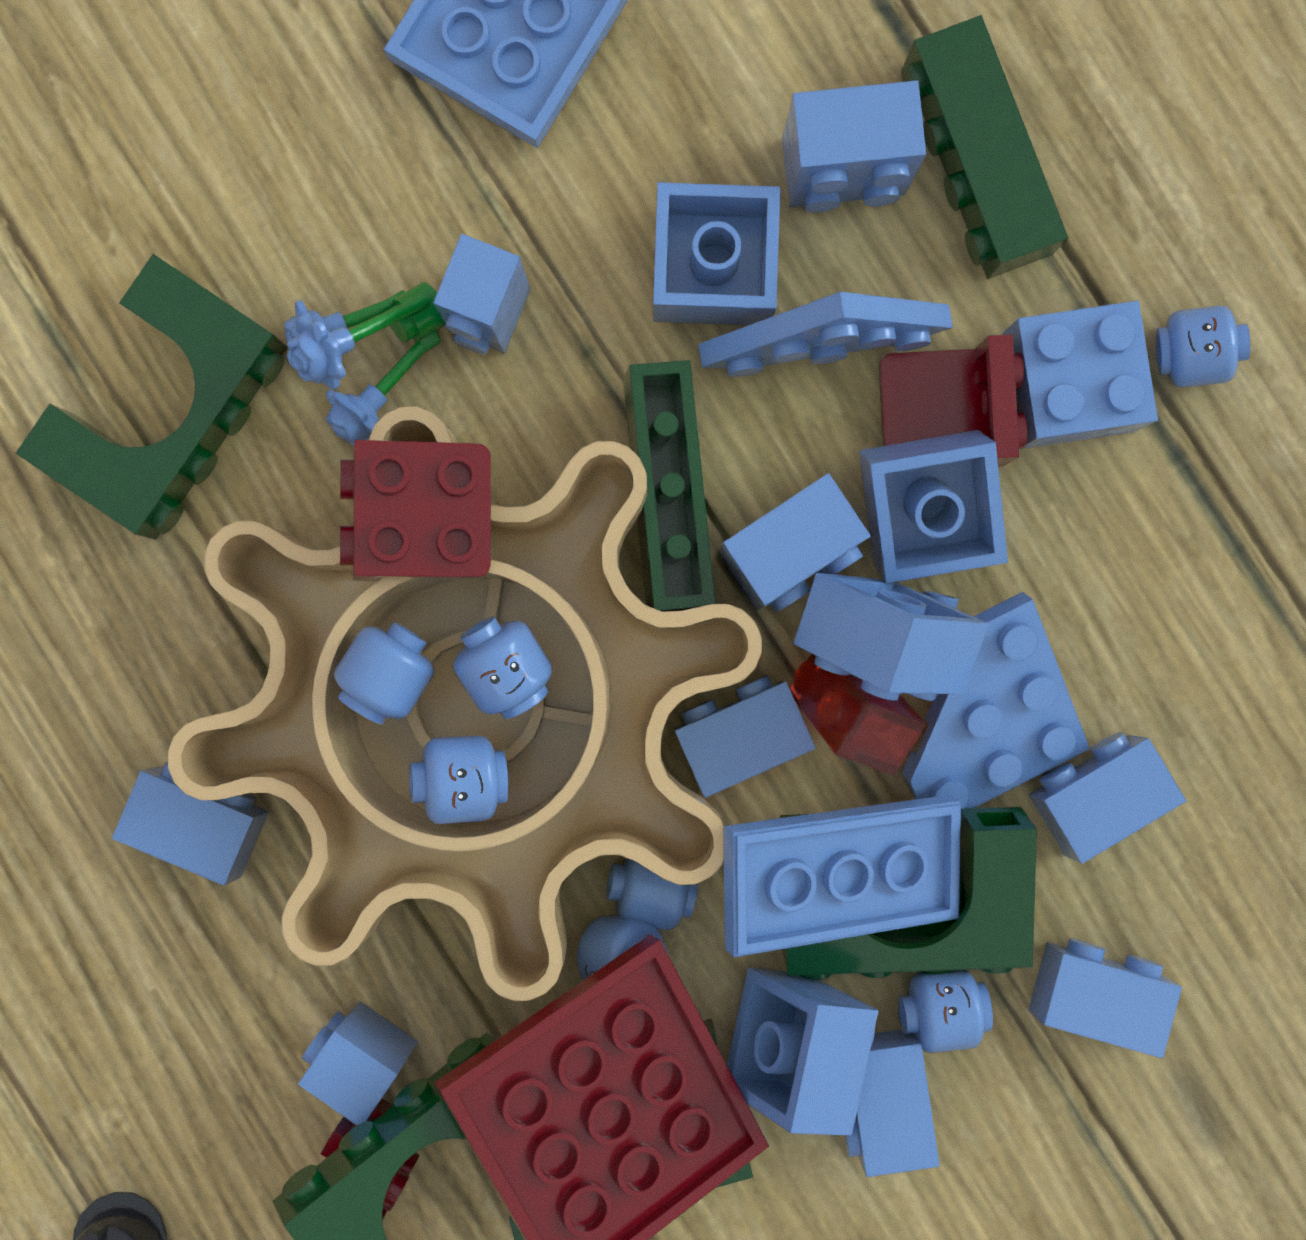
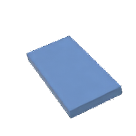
(840, 874)

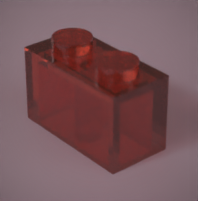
(856, 722)

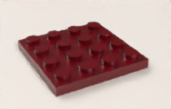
(605, 1107)

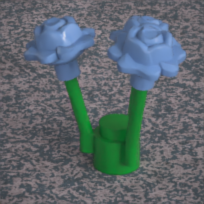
(320, 342)

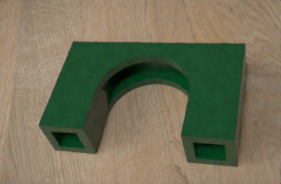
(148, 483)
(992, 923)
(348, 1189)

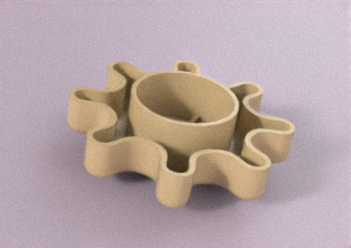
(578, 762)

